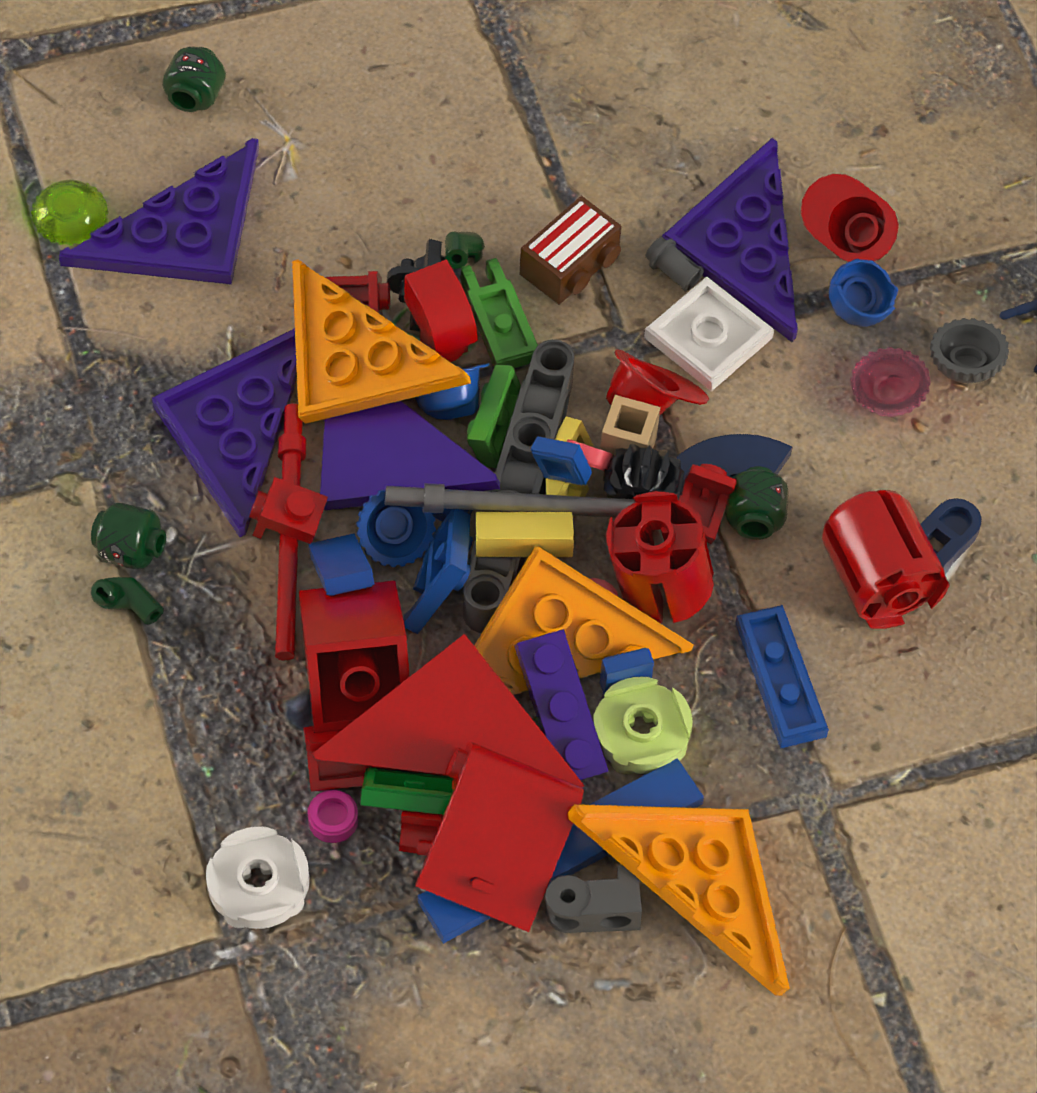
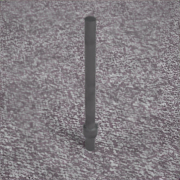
(436, 498)

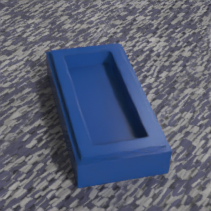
(341, 564)

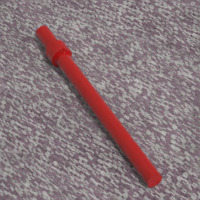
(291, 453)

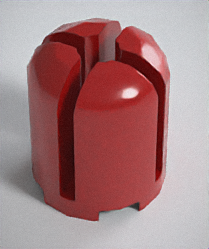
(883, 557)
(644, 561)

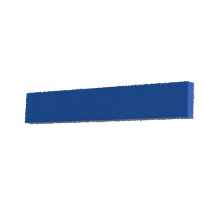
(663, 787)

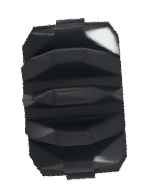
(642, 471)

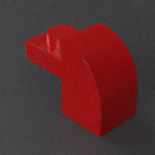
(441, 310)

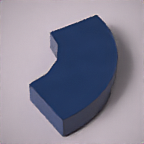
(737, 453)

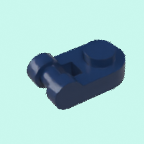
(955, 526)

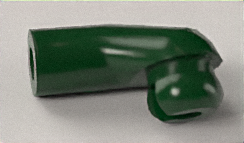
(461, 246)
(126, 594)

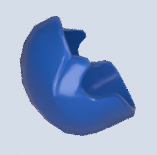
(862, 293)

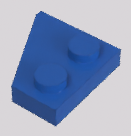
(442, 568)

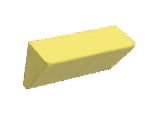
(519, 532)

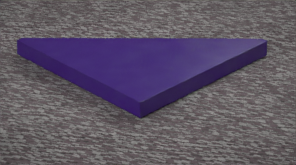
(181, 230)
(743, 240)
(232, 422)
(392, 448)

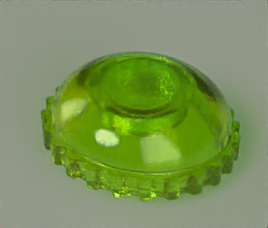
(69, 212)

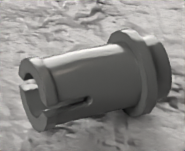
(673, 263)

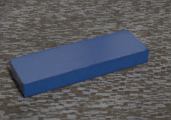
(781, 676)

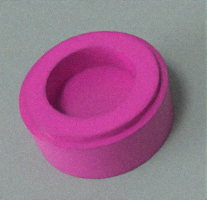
(333, 816)

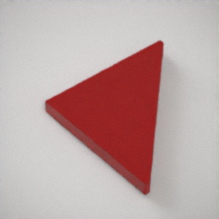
(444, 708)

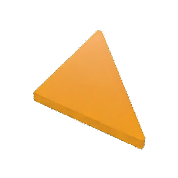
(354, 355)
(557, 597)
(701, 867)

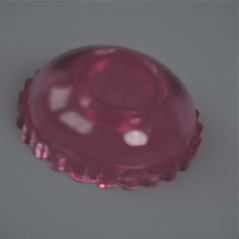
(890, 382)

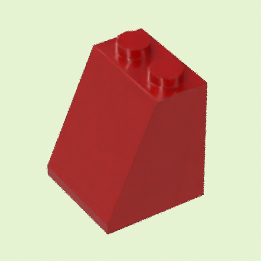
(352, 651)

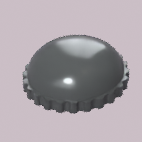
(969, 350)

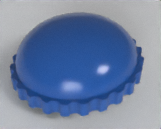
(394, 532)

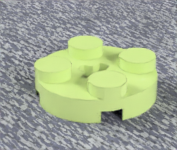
(635, 751)

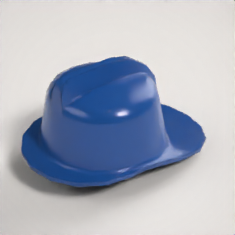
(454, 401)

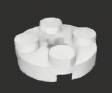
(250, 905)

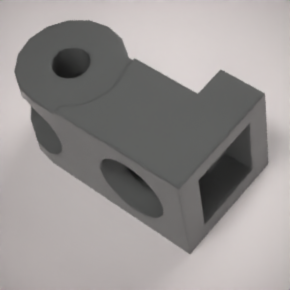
(594, 904)

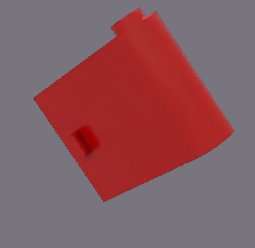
(503, 829)

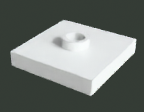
(708, 333)

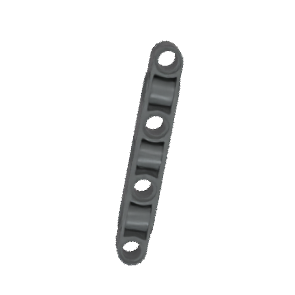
(539, 413)

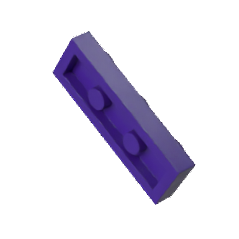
(561, 702)

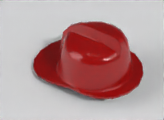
(849, 218)
(651, 384)

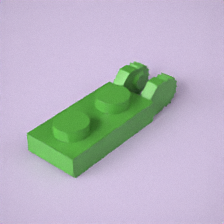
(499, 316)

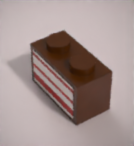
(570, 250)

